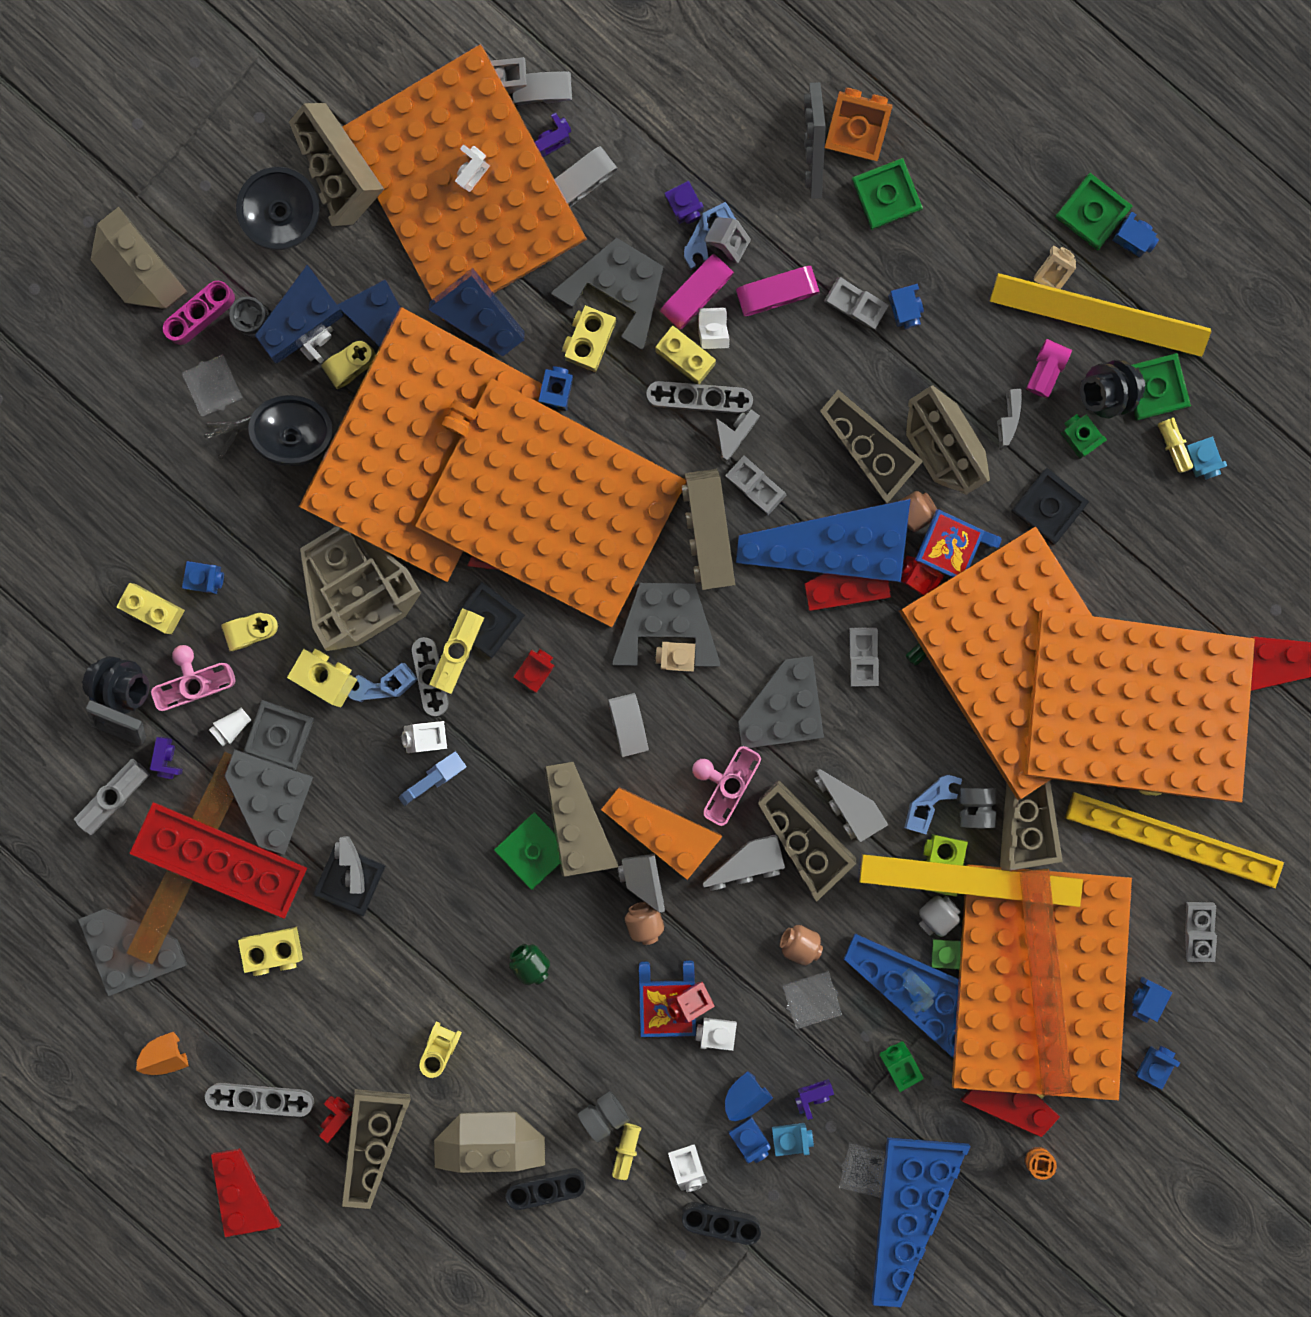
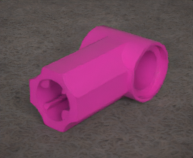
(1050, 363)

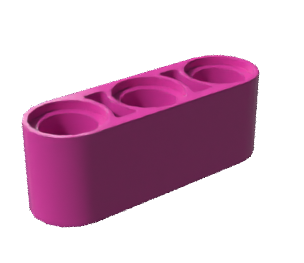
(777, 290)
(697, 291)
(204, 299)

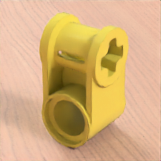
(346, 365)
(245, 631)
(439, 1048)

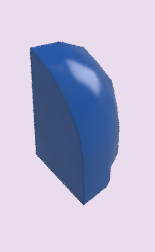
(745, 1098)

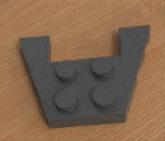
(624, 277)
(666, 612)

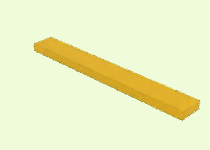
(1100, 315)
(1174, 840)
(960, 879)

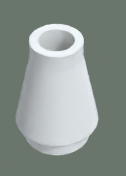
(230, 726)

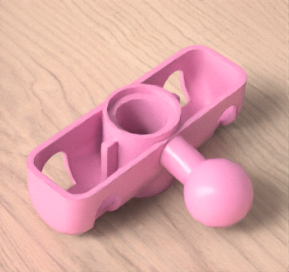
(206, 677)
(704, 770)

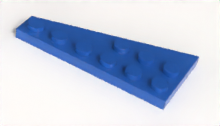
(848, 544)
(884, 971)
(912, 1200)

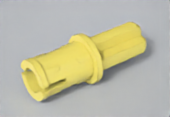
(1175, 445)
(626, 1151)

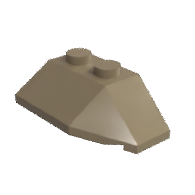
(132, 264)
(946, 442)
(489, 1144)

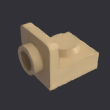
(1056, 268)
(676, 656)

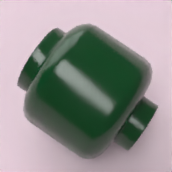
(529, 964)

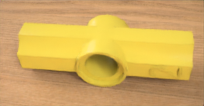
(463, 633)

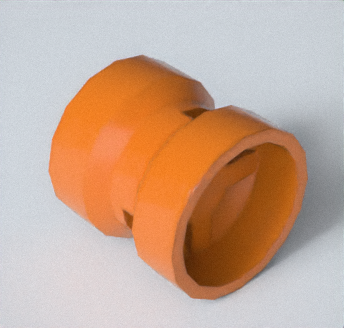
(459, 418)
(1036, 1159)

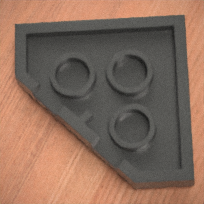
(814, 139)
(784, 708)
(268, 798)
(109, 940)

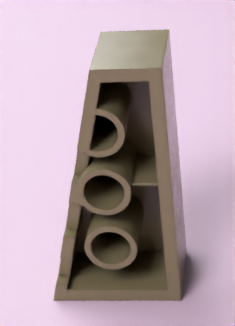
(335, 162)
(875, 450)
(709, 529)
(576, 827)
(1029, 830)
(812, 847)
(371, 1139)

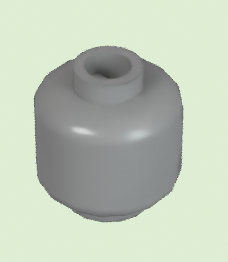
(939, 916)

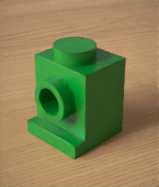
(1080, 445)

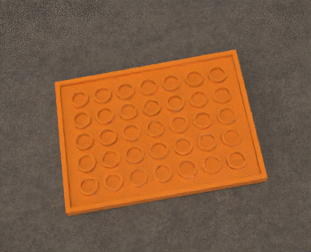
(509, 218)
(394, 440)
(551, 503)
(985, 640)
(1140, 706)
(995, 1002)

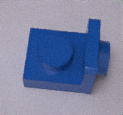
(203, 577)
(1157, 1066)
(750, 1140)

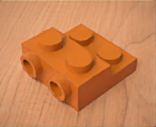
(858, 124)

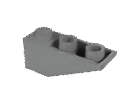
(859, 811)
(753, 858)

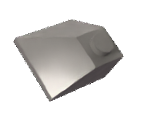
(643, 879)

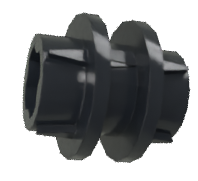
(1112, 388)
(116, 684)

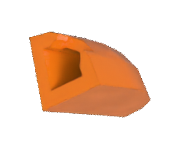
(161, 1056)

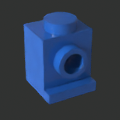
(1136, 236)
(906, 306)
(547, 396)
(1150, 1001)

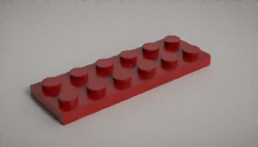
(218, 860)

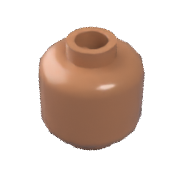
(920, 510)
(644, 923)
(801, 945)

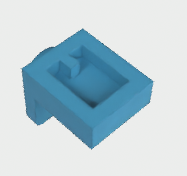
(1205, 458)
(792, 1139)

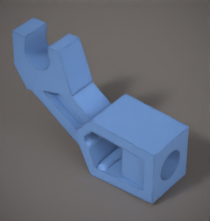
(696, 244)
(369, 690)
(436, 776)
(929, 797)

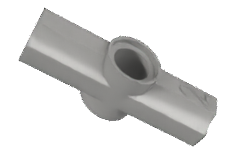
(99, 809)

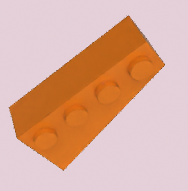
(668, 835)

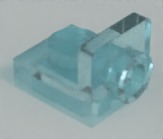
(916, 985)

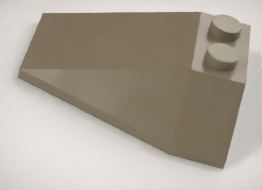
(353, 588)

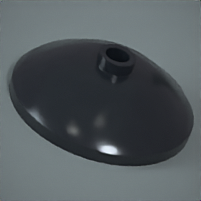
(267, 193)
(290, 419)

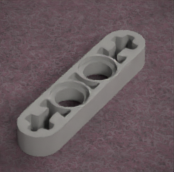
(699, 402)
(259, 1099)

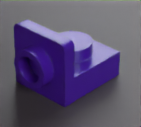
(553, 140)
(684, 203)
(162, 754)
(815, 1093)

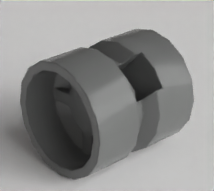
(248, 315)
(978, 807)
(603, 1116)

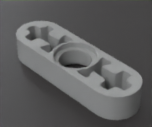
(419, 672)

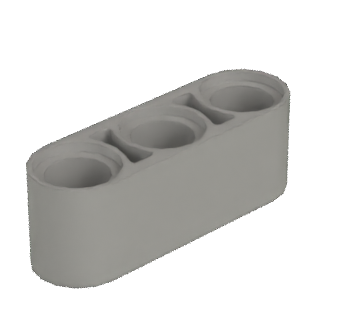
(585, 175)

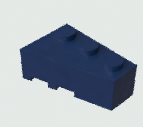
(372, 310)
(478, 313)
(298, 317)

